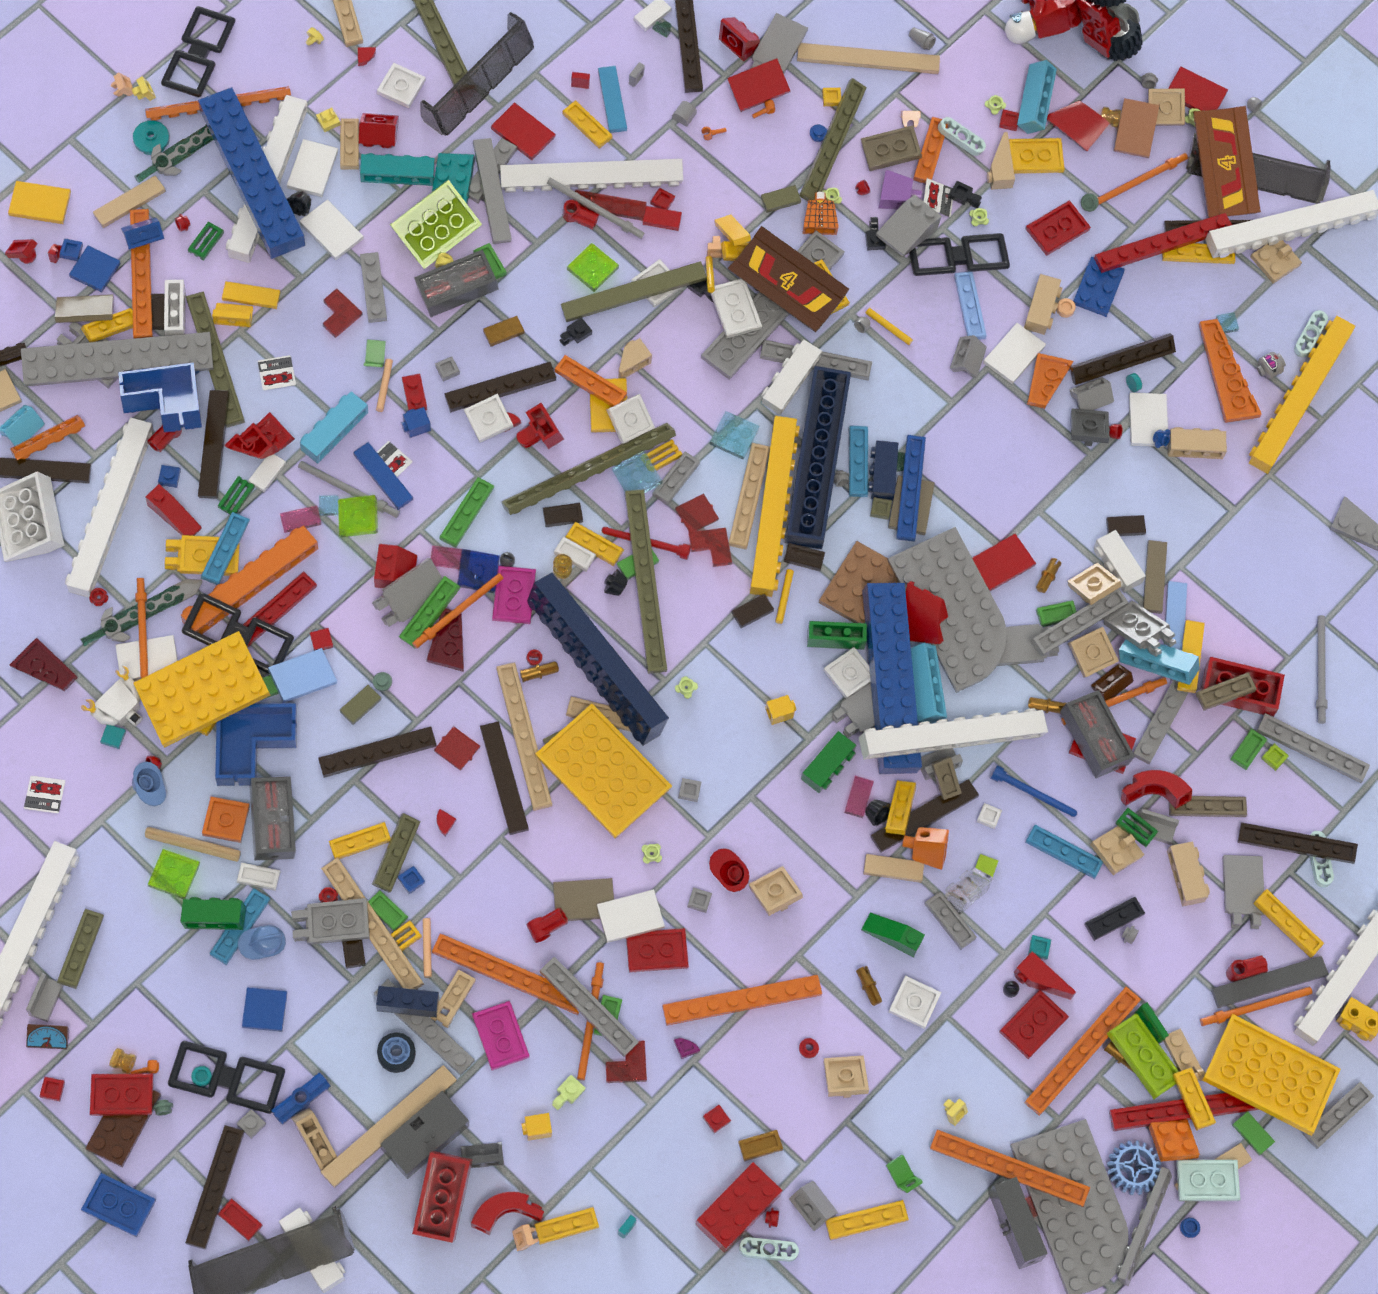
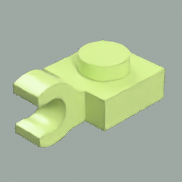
(569, 1091)

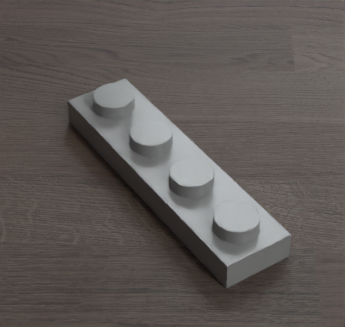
(503, 153)
(373, 287)
(1340, 1114)

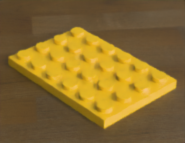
(201, 689)
(603, 770)
(1271, 1074)

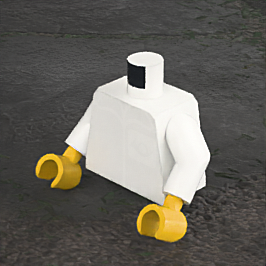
(117, 704)

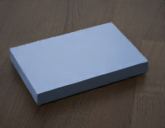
(302, 675)

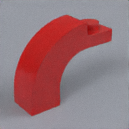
(1159, 783)
(502, 1204)

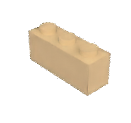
(1043, 304)
(1197, 443)
(1188, 873)

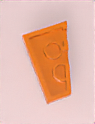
(1046, 378)

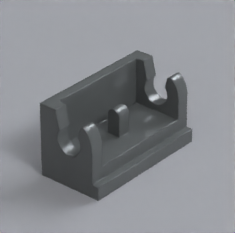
(484, 1154)

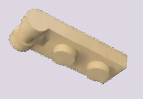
(454, 997)
(1182, 1053)

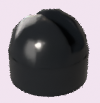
(1010, 992)

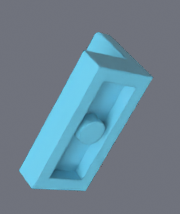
(21, 425)

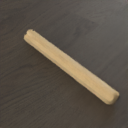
(192, 844)

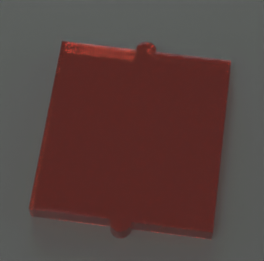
(697, 513)
(457, 748)

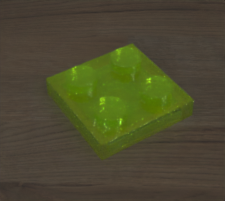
(592, 267)
(358, 516)
(173, 874)

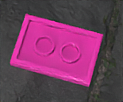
(512, 595)
(500, 1035)

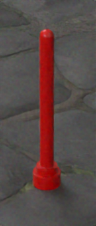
(681, 550)

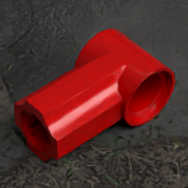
(581, 215)
(161, 439)
(542, 926)
(1248, 968)

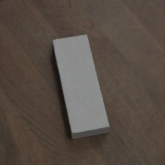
(676, 478)
(950, 920)

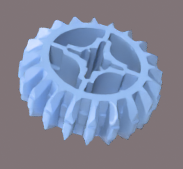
(1142, 1168)

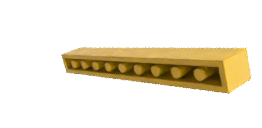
(1301, 395)
(773, 506)

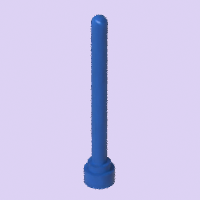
(1000, 775)

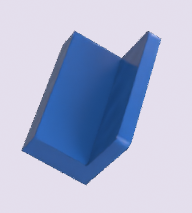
(142, 233)

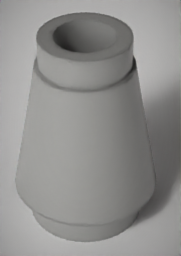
(922, 38)

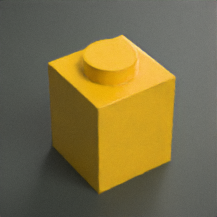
(780, 709)
(537, 1126)

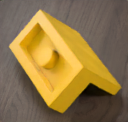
(232, 315)

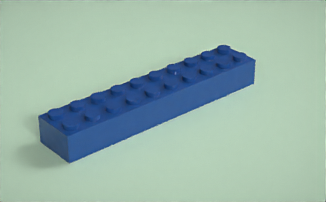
(251, 173)
(891, 667)

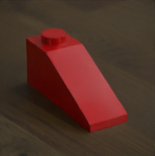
(172, 511)
(1040, 976)

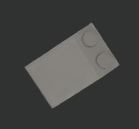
(909, 226)

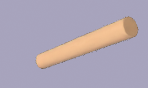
(384, 385)
(427, 947)

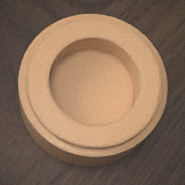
(1066, 307)

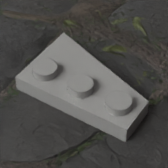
(1355, 524)

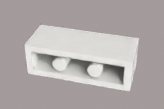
(174, 307)
(1119, 560)

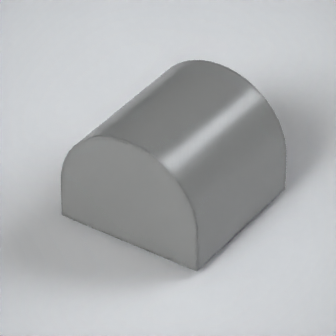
(684, 113)

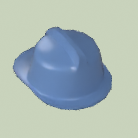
(149, 784)
(261, 942)

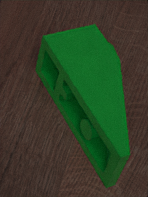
(894, 933)

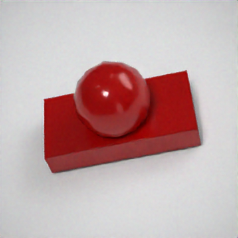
(23, 250)

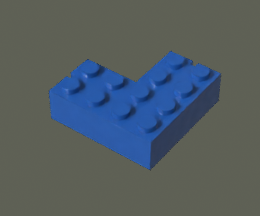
(164, 388)
(245, 732)

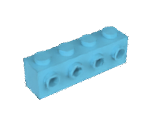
(1037, 97)
(333, 427)
(1170, 663)
(927, 684)

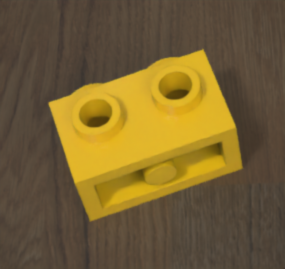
(1359, 1019)

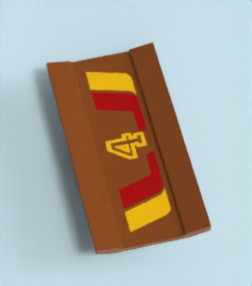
(1227, 161)

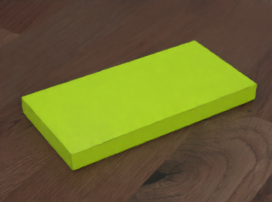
(1144, 1055)

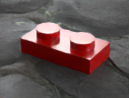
(414, 392)

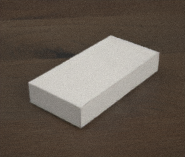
(651, 14)
(267, 472)
(580, 556)
(258, 876)

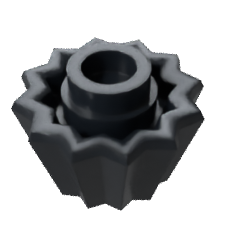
(300, 203)
(615, 583)
(877, 811)

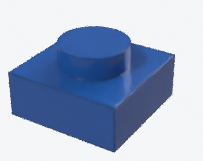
(71, 249)
(169, 476)
(411, 879)

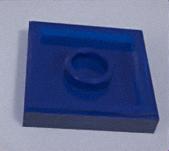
(477, 569)

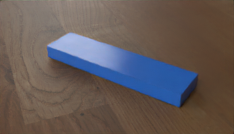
(383, 476)

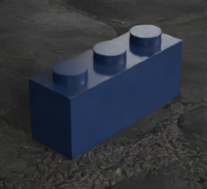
(883, 470)
(407, 1001)

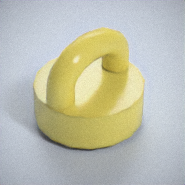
(314, 36)
(440, 261)

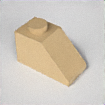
(634, 358)

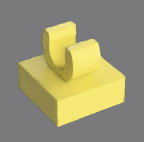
(143, 90)
(328, 119)
(955, 1111)

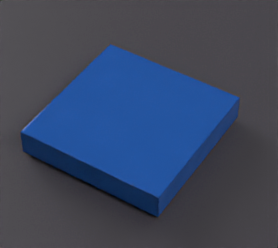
(94, 268)
(264, 1009)

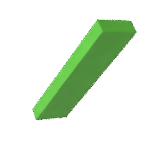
(466, 512)
(430, 610)

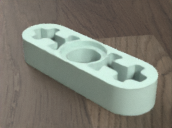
(968, 134)
(1305, 338)
(1328, 872)
(783, 1255)

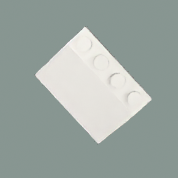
(29, 518)

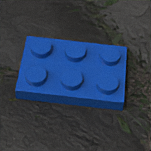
(1098, 288)
(118, 1205)

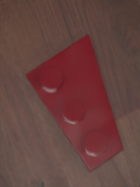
(448, 644)
(43, 665)

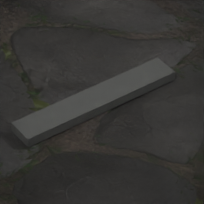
(1269, 982)

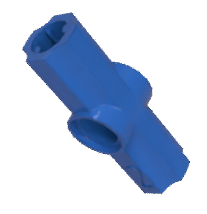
(291, 1107)

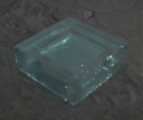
(1228, 322)
(328, 505)

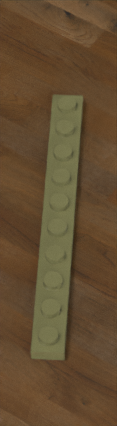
(588, 468)
(645, 581)

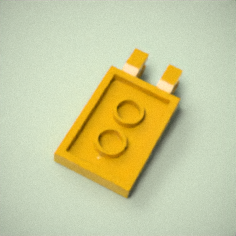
(194, 554)

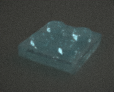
(734, 435)
(637, 473)

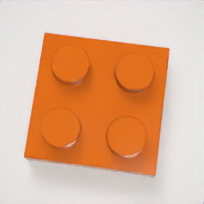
(225, 819)
(1174, 1140)

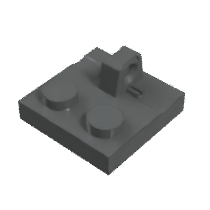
(1089, 426)

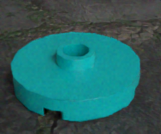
(145, 143)

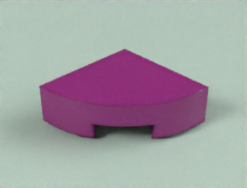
(685, 1047)

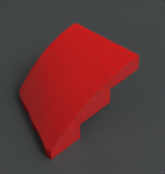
(1079, 123)
(261, 439)
(924, 615)

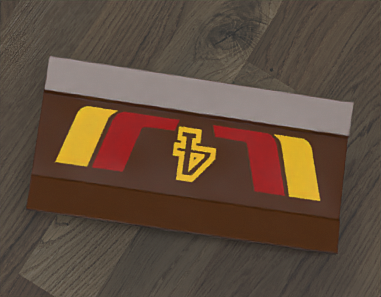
(789, 279)

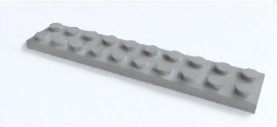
(730, 354)
(107, 358)

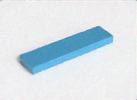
(612, 99)
(858, 461)
(225, 548)
(1064, 851)
(228, 942)

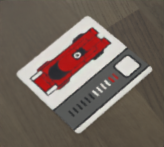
(937, 197)
(276, 372)
(394, 458)
(44, 794)

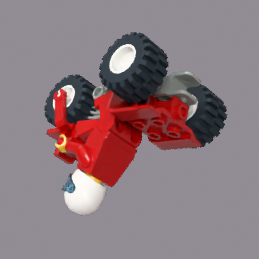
(1107, 24)

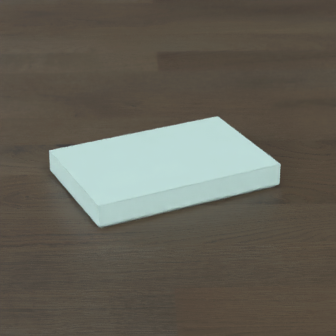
(1208, 1180)

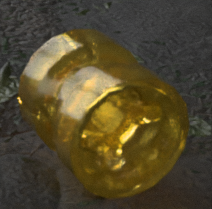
(1111, 116)
(562, 570)
(123, 1060)

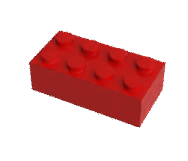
(1268, 685)
(442, 1196)
(738, 1207)

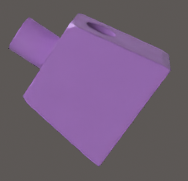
(896, 190)

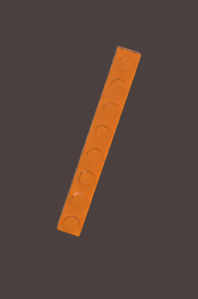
(255, 577)

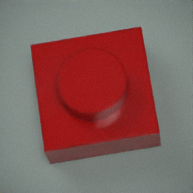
(716, 1119)

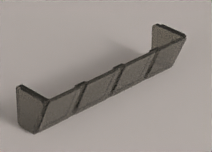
(480, 78)
(1278, 175)
(275, 1258)

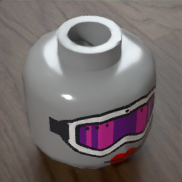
(1271, 365)

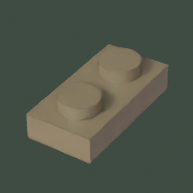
(946, 777)

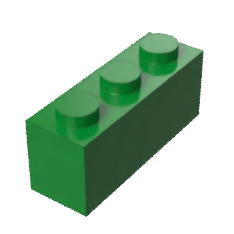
(836, 635)
(829, 762)
(213, 914)

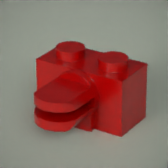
(540, 428)

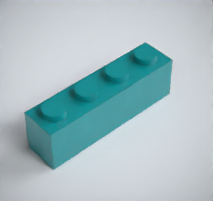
(397, 169)

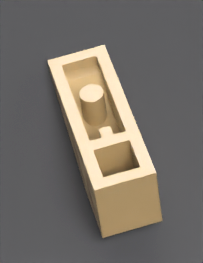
(1001, 171)
(314, 1138)

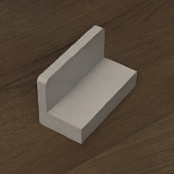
(968, 355)
(1093, 394)
(927, 769)
(1162, 823)
(44, 998)
(813, 1205)

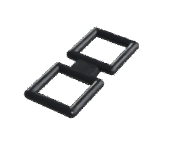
(198, 51)
(961, 255)
(233, 627)
(226, 1077)

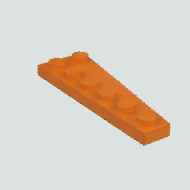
(1230, 385)

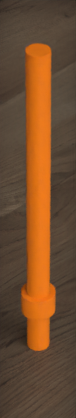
(1169, 164)
(141, 598)
(430, 633)
(1146, 687)
(596, 983)
(1220, 1016)

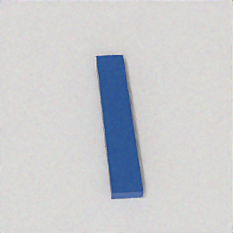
(911, 488)

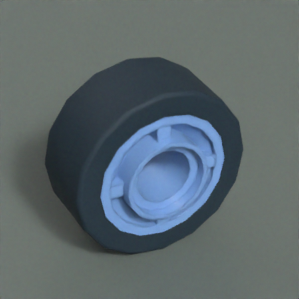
(401, 1062)

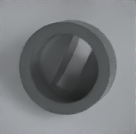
(506, 562)

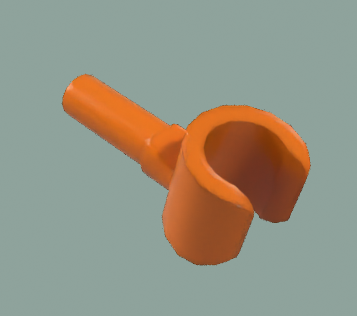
(769, 109)
(711, 132)
(152, 1067)

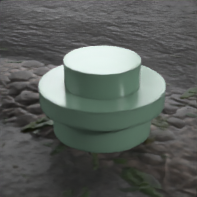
(1089, 202)
(382, 681)
(163, 1107)

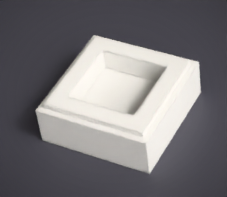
(989, 816)

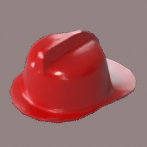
(729, 869)

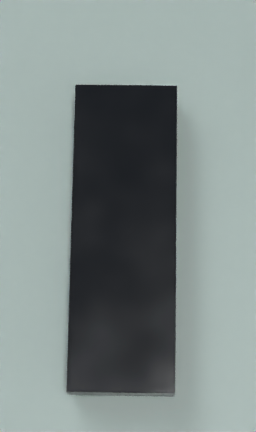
(1114, 918)

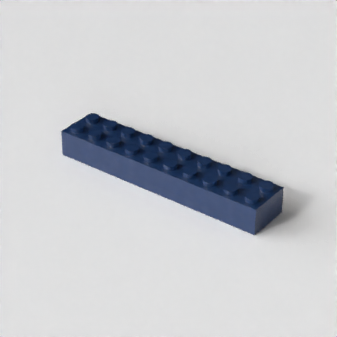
(818, 457)
(597, 659)

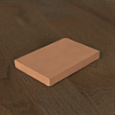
(1136, 128)

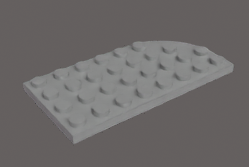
(974, 627)
(1084, 1240)

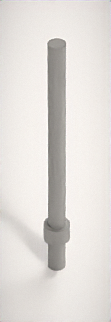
(625, 225)
(382, 506)
(1321, 703)

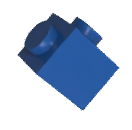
(416, 422)

